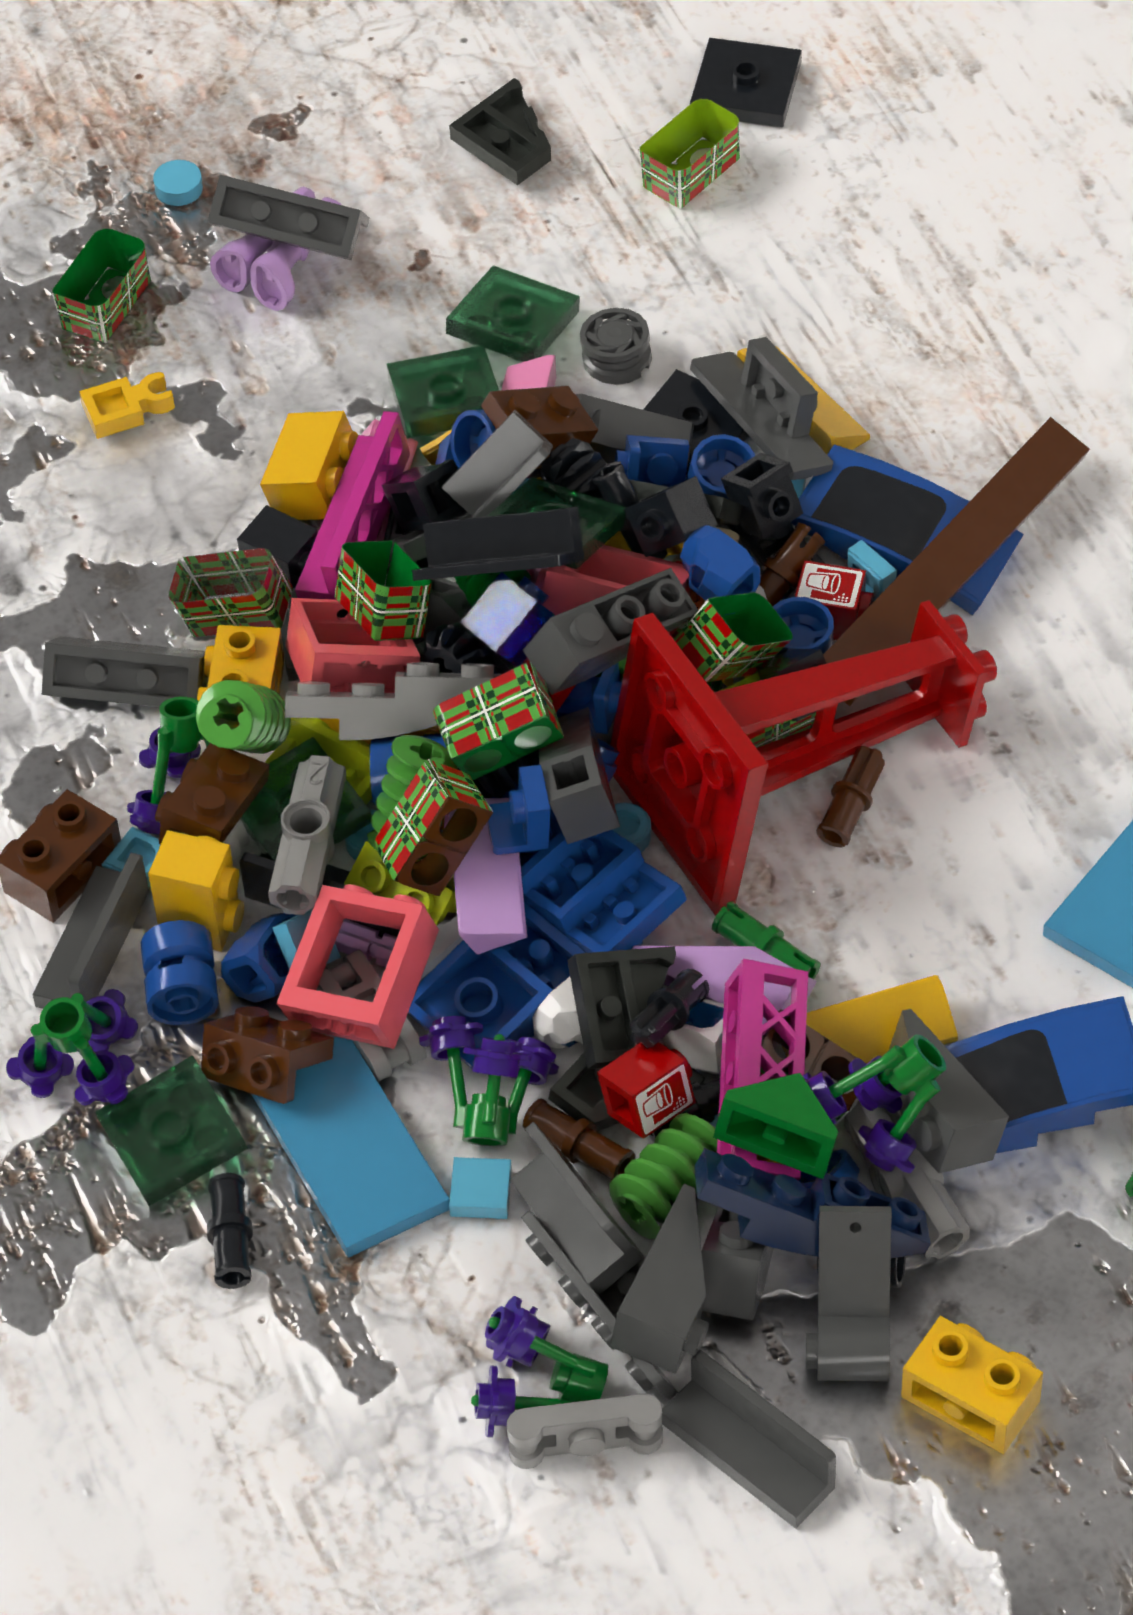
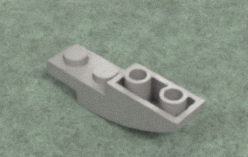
(374, 714)

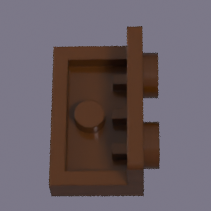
(550, 410)
(212, 794)
(261, 1052)

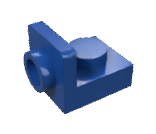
(654, 459)
(599, 695)
(525, 819)

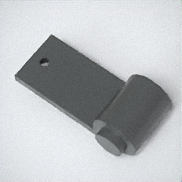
(852, 1295)

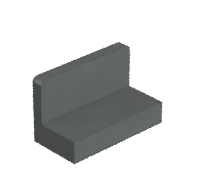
(498, 466)

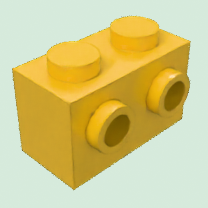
(308, 463)
(246, 656)
(198, 884)
(972, 1383)

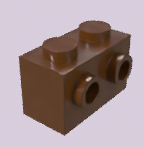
(58, 855)

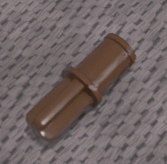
(851, 797)

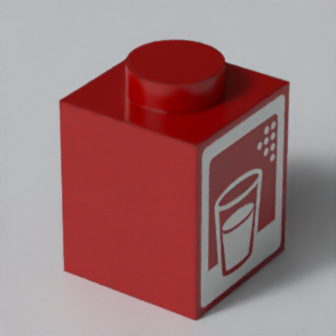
(838, 589)
(647, 1087)

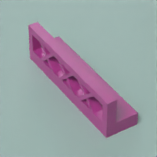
(356, 506)
(743, 1033)

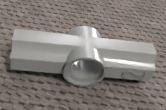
(307, 835)
(922, 1187)

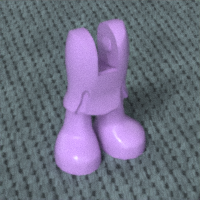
(269, 272)

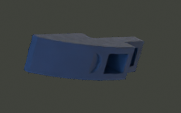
(786, 1214)

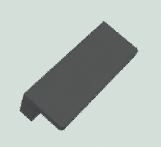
(286, 217)
(120, 671)
(94, 933)
(574, 1215)
(751, 1441)

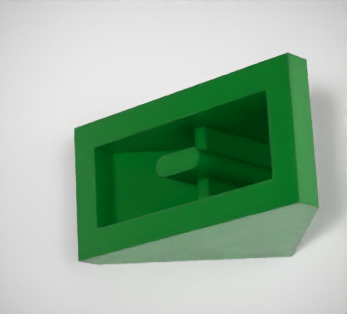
(780, 1123)

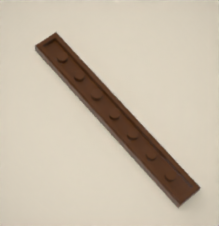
(965, 542)

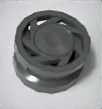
(615, 348)

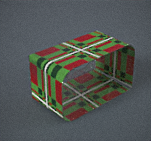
(225, 583)

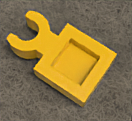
(120, 406)

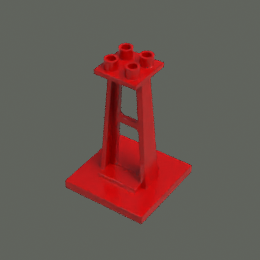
(703, 777)

